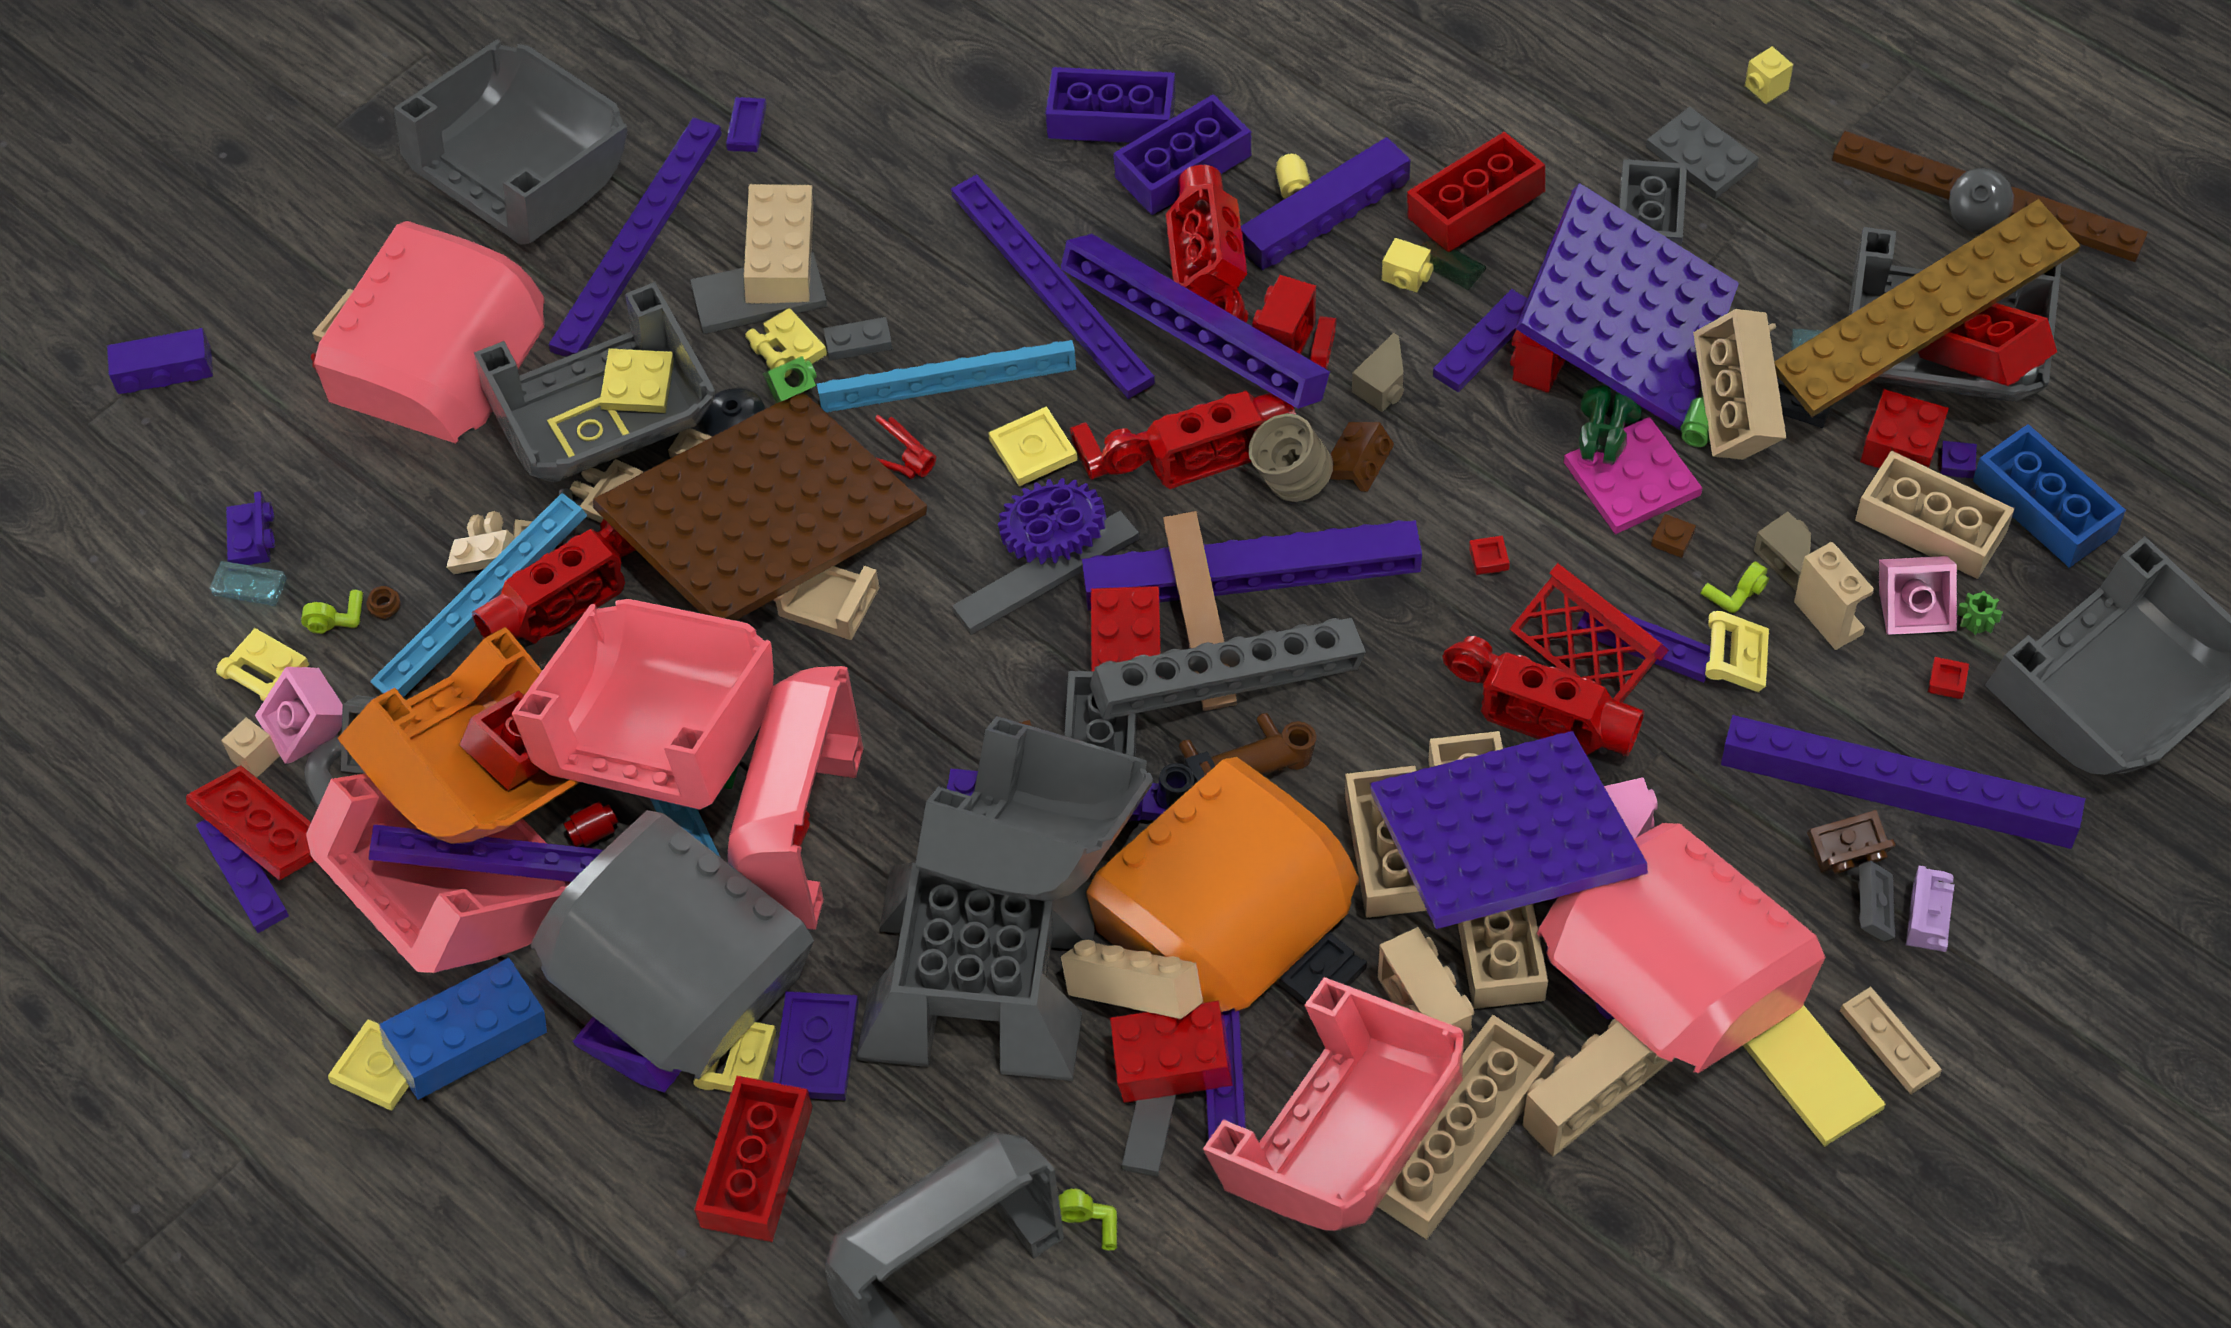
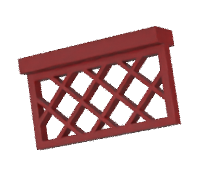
(1599, 610)

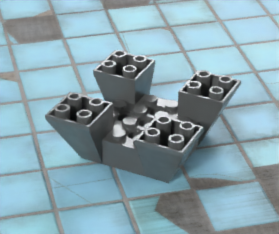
(1009, 984)

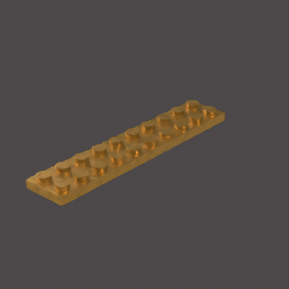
(1925, 307)

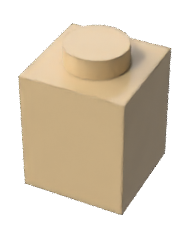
(250, 747)

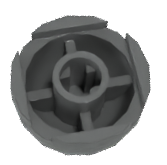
(1980, 199)

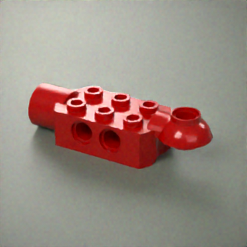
(1207, 240)
(1195, 440)
(558, 587)
(1544, 698)

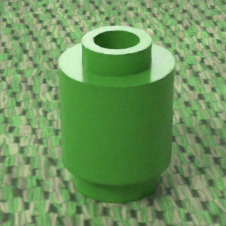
(1695, 425)

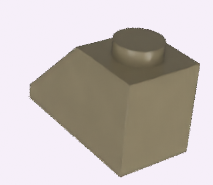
(1380, 375)
(1784, 546)

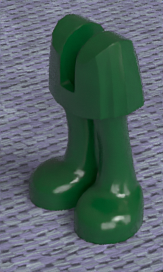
(1605, 438)

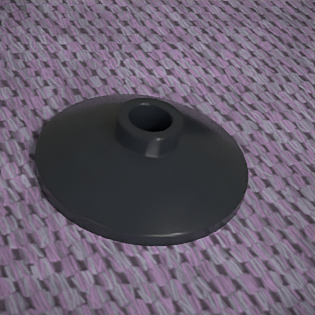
(721, 417)

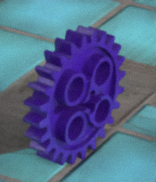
(1052, 521)

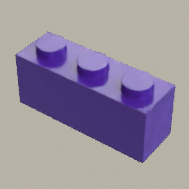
(160, 361)

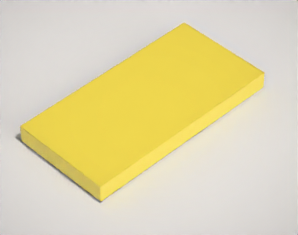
(1814, 1076)

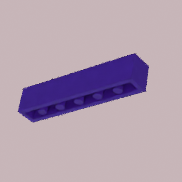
(1325, 203)

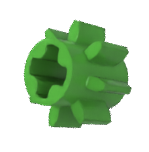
(1979, 612)

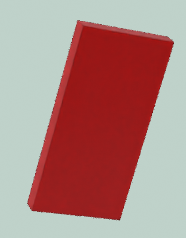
(255, 821)

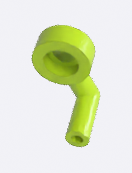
(1752, 582)
(322, 617)
(1079, 1207)

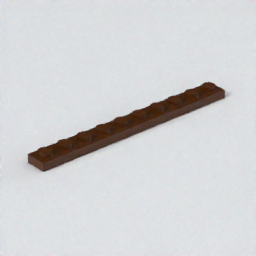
(1939, 179)

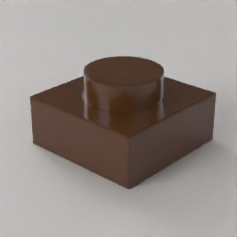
(1673, 535)

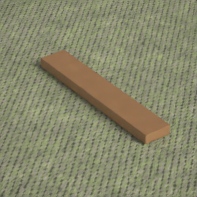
(1195, 589)

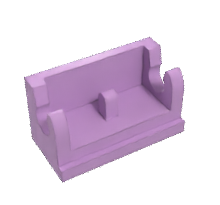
(1930, 909)

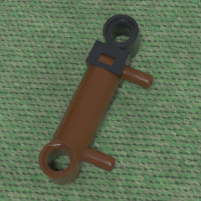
(1264, 756)

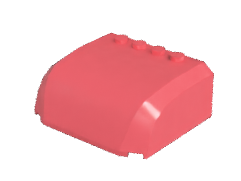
(413, 330)
(649, 702)
(804, 732)
(425, 912)
(1684, 952)
(1350, 1117)

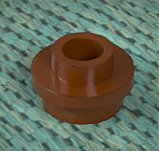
(382, 595)

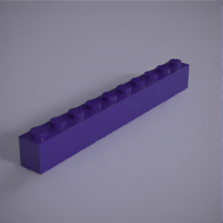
(1195, 321)
(1271, 561)
(1903, 782)

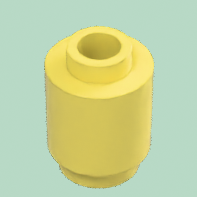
(1291, 174)

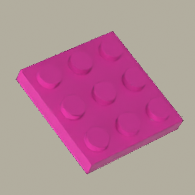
(1640, 483)

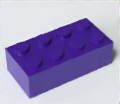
(1108, 103)
(1197, 136)

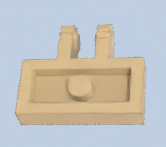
(603, 481)
(479, 548)

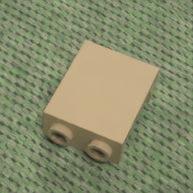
(1829, 594)
(831, 600)

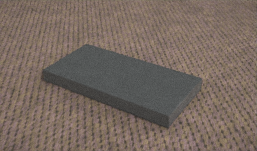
(723, 302)

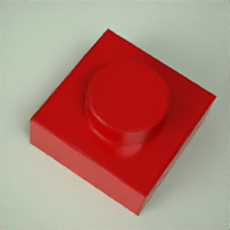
(1489, 555)
(1948, 678)

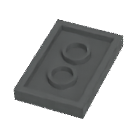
(1711, 155)

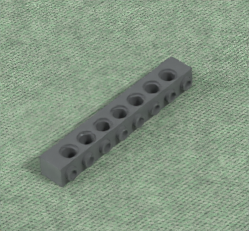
(1117, 698)

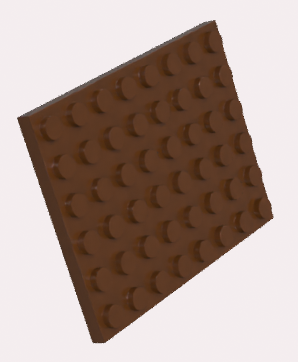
(759, 508)

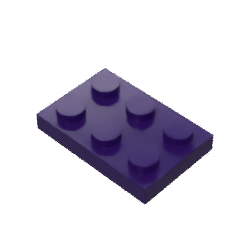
(816, 1043)

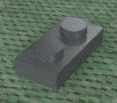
(857, 338)
(1876, 901)

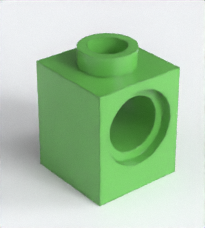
(776, 379)

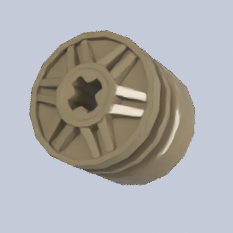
(1290, 457)

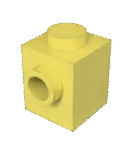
(1768, 75)
(1406, 265)

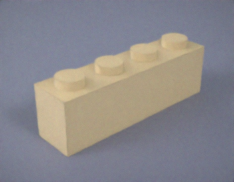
(1132, 979)

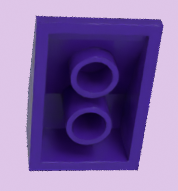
(619, 1055)

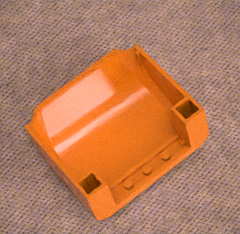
(417, 755)
(1228, 883)

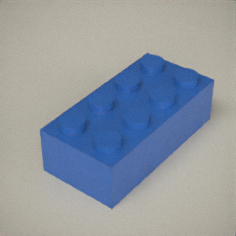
(2049, 495)
(463, 1028)

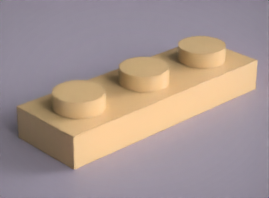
(1890, 1040)

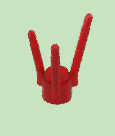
(916, 457)

